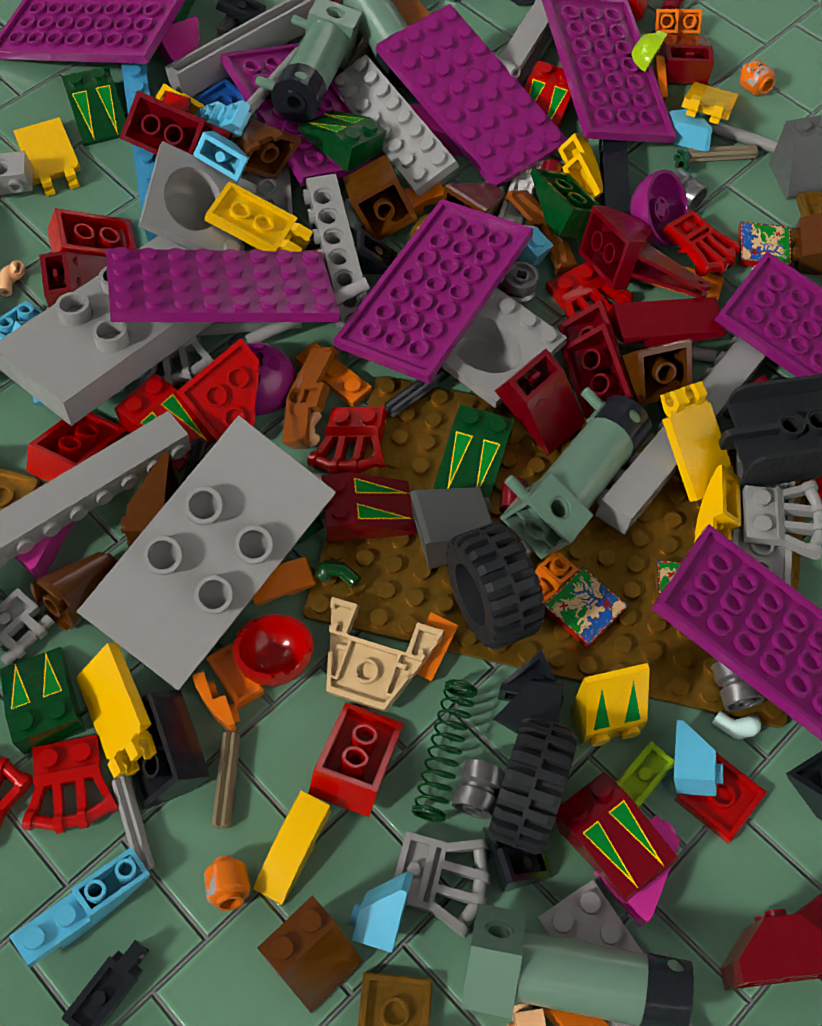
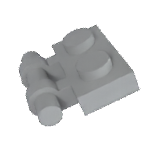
(16, 613)

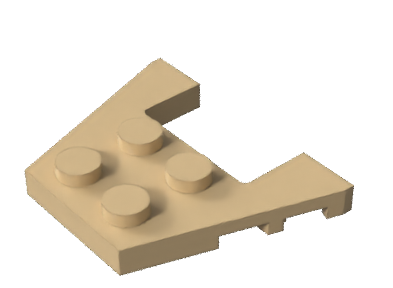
(370, 671)

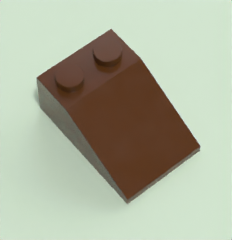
(150, 498)

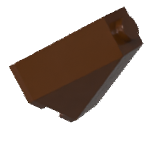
(266, 148)

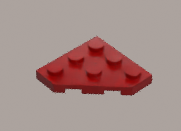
(225, 389)

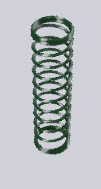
(440, 815)

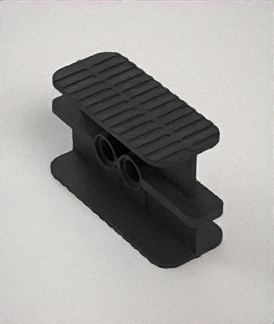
(776, 430)

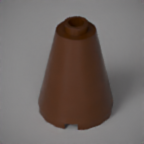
(70, 587)

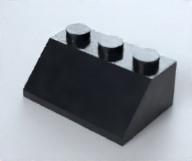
(179, 760)

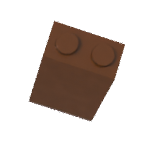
(379, 198)
(807, 245)
(659, 370)
(310, 953)

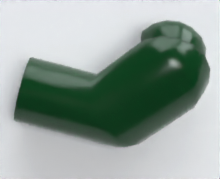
(682, 159)
(339, 569)

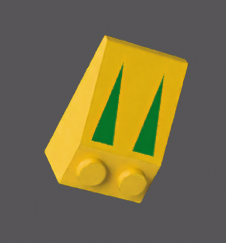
(612, 705)

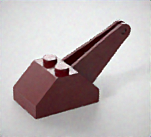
(619, 243)
(777, 949)

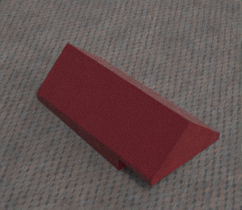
(155, 121)
(666, 321)
(594, 356)

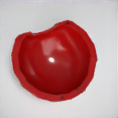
(273, 649)

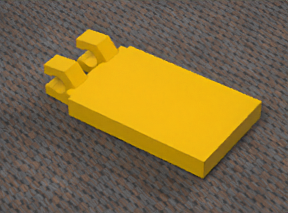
(709, 101)
(49, 153)
(257, 221)
(693, 437)
(116, 710)

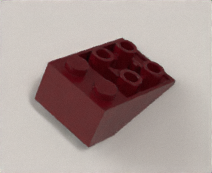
(687, 58)
(67, 272)
(543, 401)

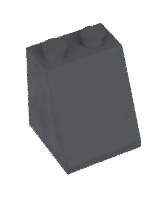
(799, 157)
(445, 514)

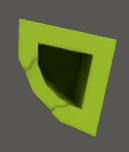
(647, 49)

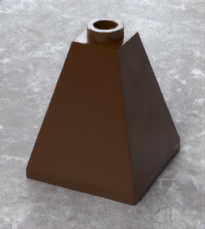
(478, 196)

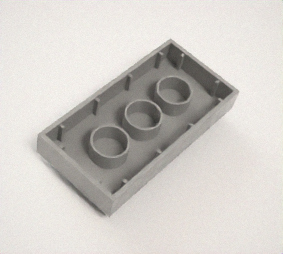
(78, 357)
(207, 553)

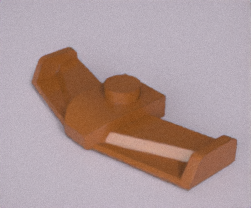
(531, 209)
(307, 396)

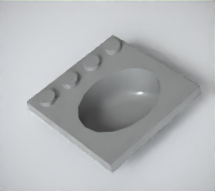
(181, 195)
(498, 345)

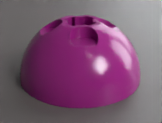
(659, 201)
(275, 377)

